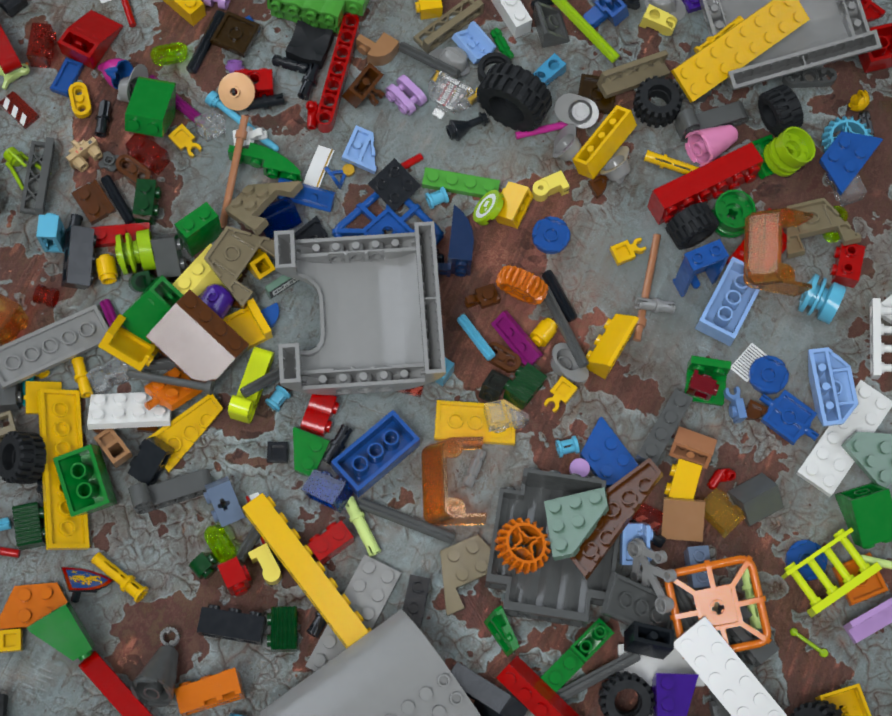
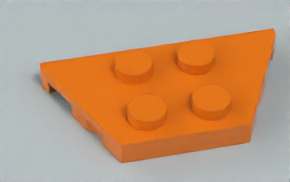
(30, 604)

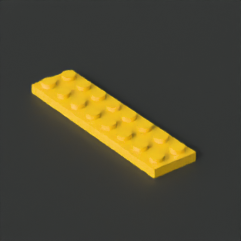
(738, 46)
(62, 433)

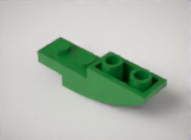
(273, 163)
(577, 655)

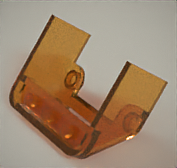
(764, 249)
(437, 506)

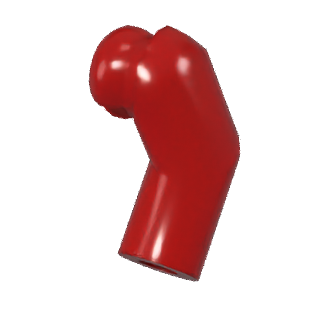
(312, 107)
(721, 475)

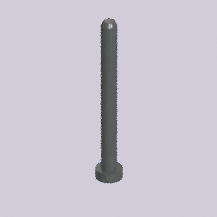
(208, 387)

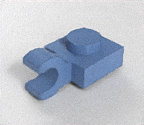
(736, 408)

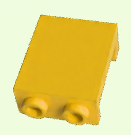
(250, 324)
(127, 345)

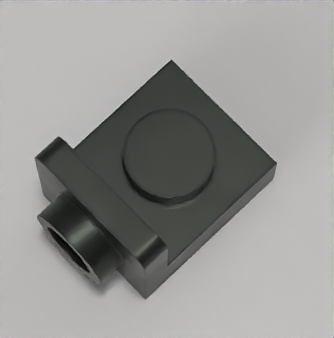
(493, 386)

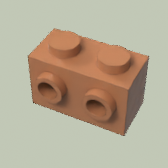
(693, 447)

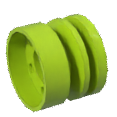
(789, 151)
(135, 251)

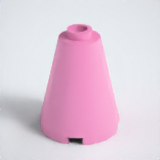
(709, 143)

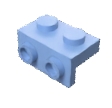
(474, 42)
(631, 531)

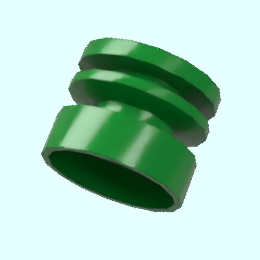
(736, 205)

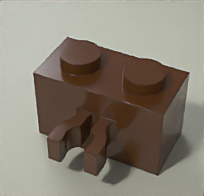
(364, 87)

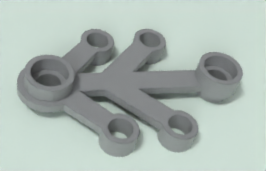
(639, 553)

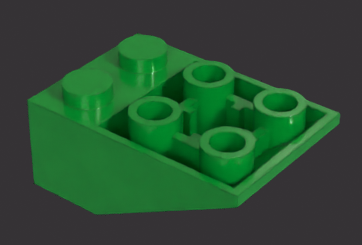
(150, 307)

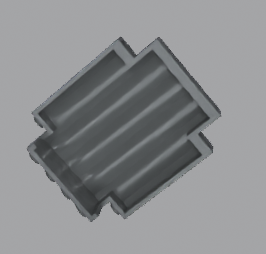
(558, 589)

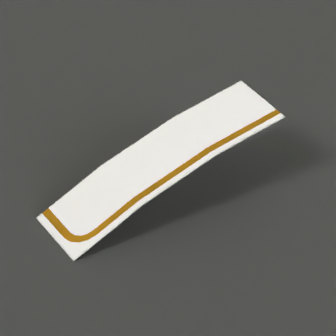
(316, 169)

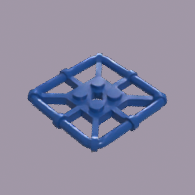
(386, 220)

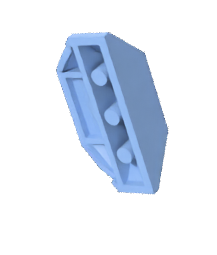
(831, 386)

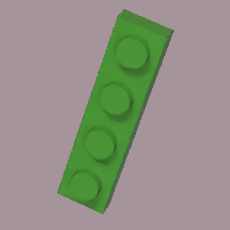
(458, 182)

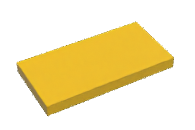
(467, 420)

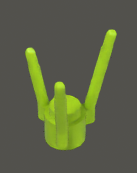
(16, 158)

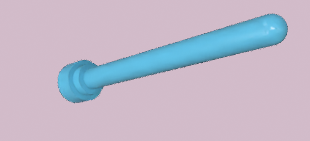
(214, 101)

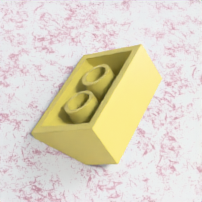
(198, 276)

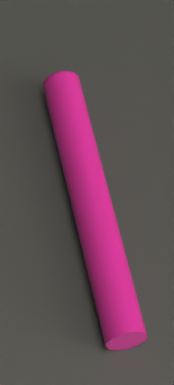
(540, 130)

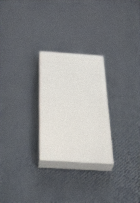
(649, 666)

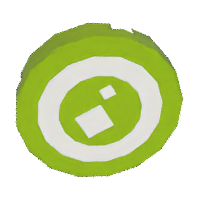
(488, 207)

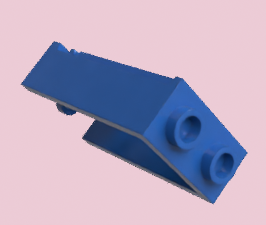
(706, 259)

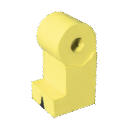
(658, 20)
(550, 185)
(271, 570)

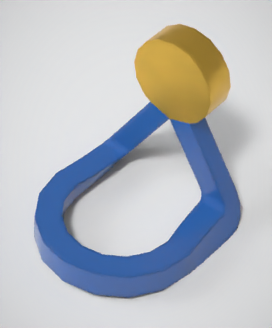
(347, 170)

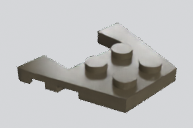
(255, 199)
(824, 220)
(231, 256)
(460, 566)

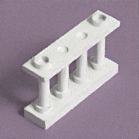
(877, 329)

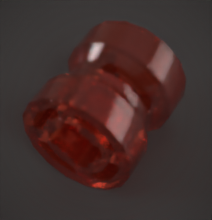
(45, 295)

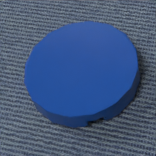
(550, 235)
(768, 375)
(802, 550)

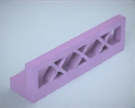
(870, 622)

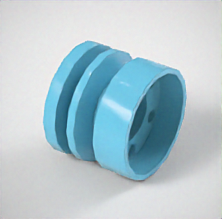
(821, 298)

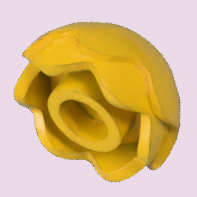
(859, 101)

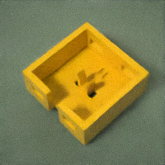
(850, 698)

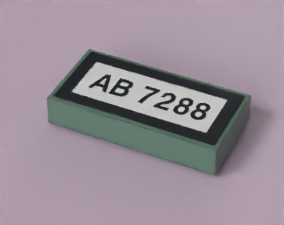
(279, 285)

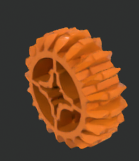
(522, 285)
(518, 530)

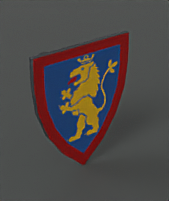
(83, 580)

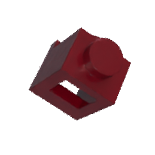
(702, 386)

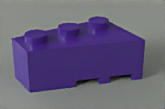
(673, 693)

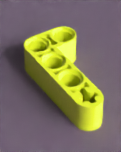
(258, 365)

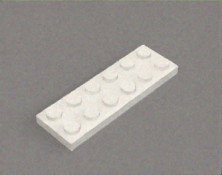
(828, 460)
(725, 672)

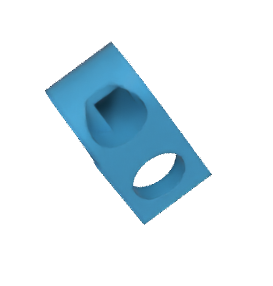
(551, 69)

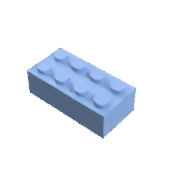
(728, 305)

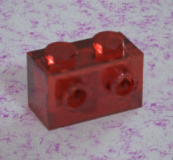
(41, 45)
(147, 153)

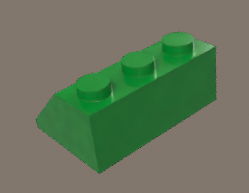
(85, 480)

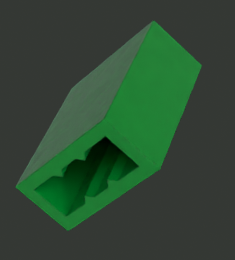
(199, 229)

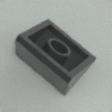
(549, 25)
(757, 498)

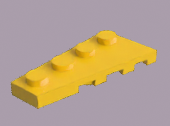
(188, 428)

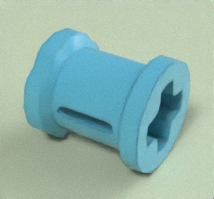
(436, 198)
(277, 398)
(561, 444)

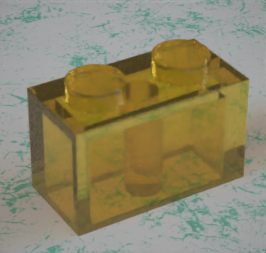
(722, 513)

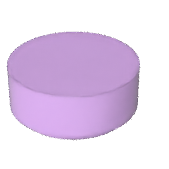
(580, 466)

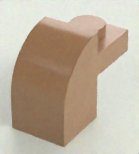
(380, 52)
(113, 447)

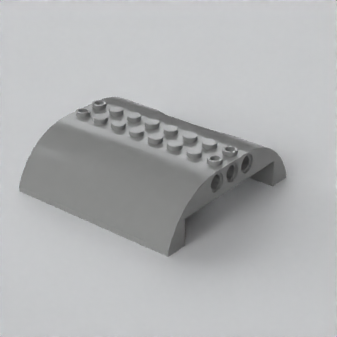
(833, 33)
(374, 312)
(379, 675)

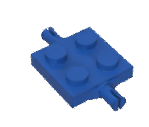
(788, 417)

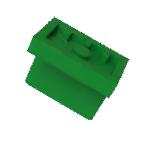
(713, 367)

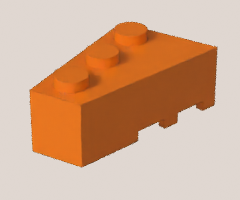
(209, 692)

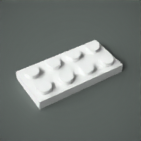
(125, 411)

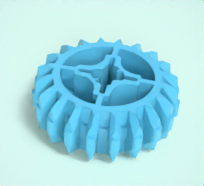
(844, 125)

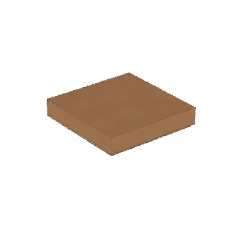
(683, 519)

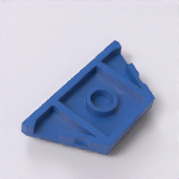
(847, 157)
(607, 454)

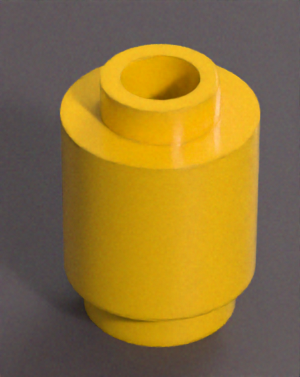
(106, 269)
(543, 332)

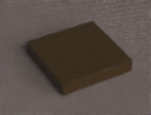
(235, 34)
(589, 89)

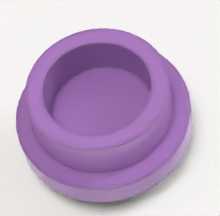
(233, 65)

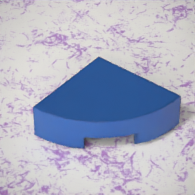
(271, 314)

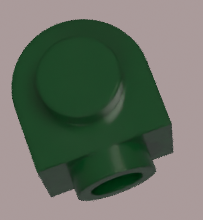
(140, 281)
(204, 565)

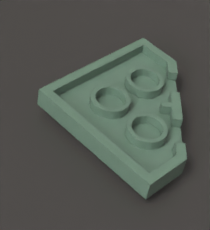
(872, 454)
(573, 520)

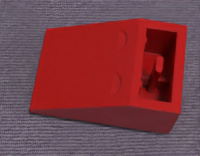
(89, 38)

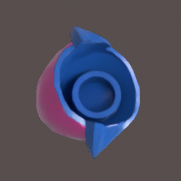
(115, 70)

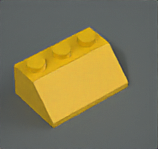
(610, 344)

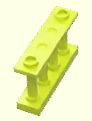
(833, 592)

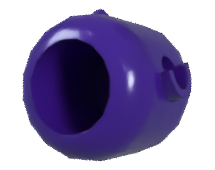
(217, 299)

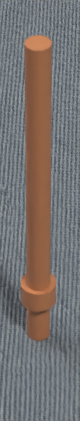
(241, 135)
(647, 286)

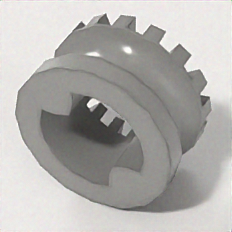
(168, 630)

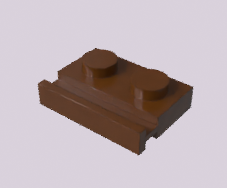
(93, 202)

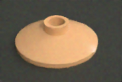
(244, 87)

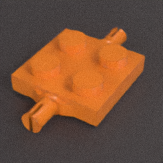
(169, 395)

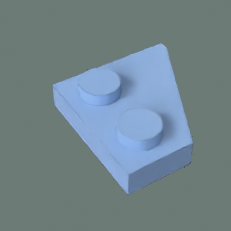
(361, 150)

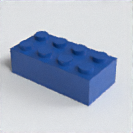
(375, 453)

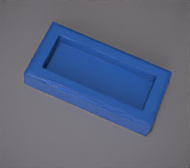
(66, 76)

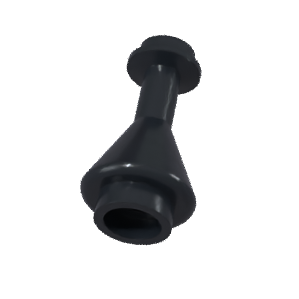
(458, 128)

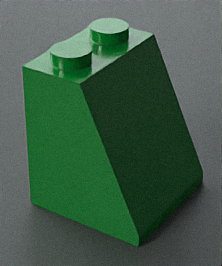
(151, 107)
(868, 513)
(64, 632)

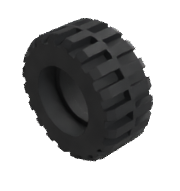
(514, 97)

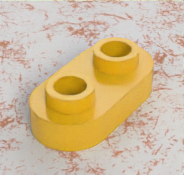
(80, 101)

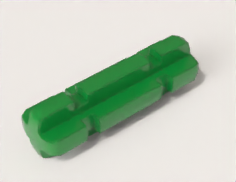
(501, 43)

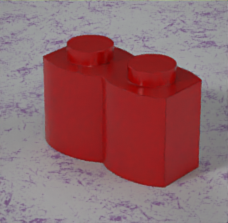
(319, 413)

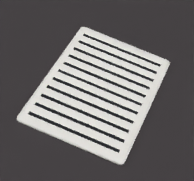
(746, 359)

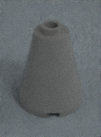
(157, 678)

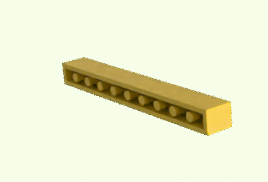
(305, 571)

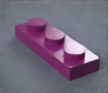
(516, 338)

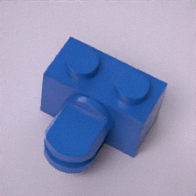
(612, 10)

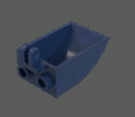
(460, 247)

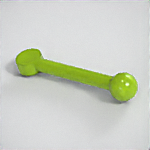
(822, 652)

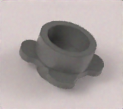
(104, 162)

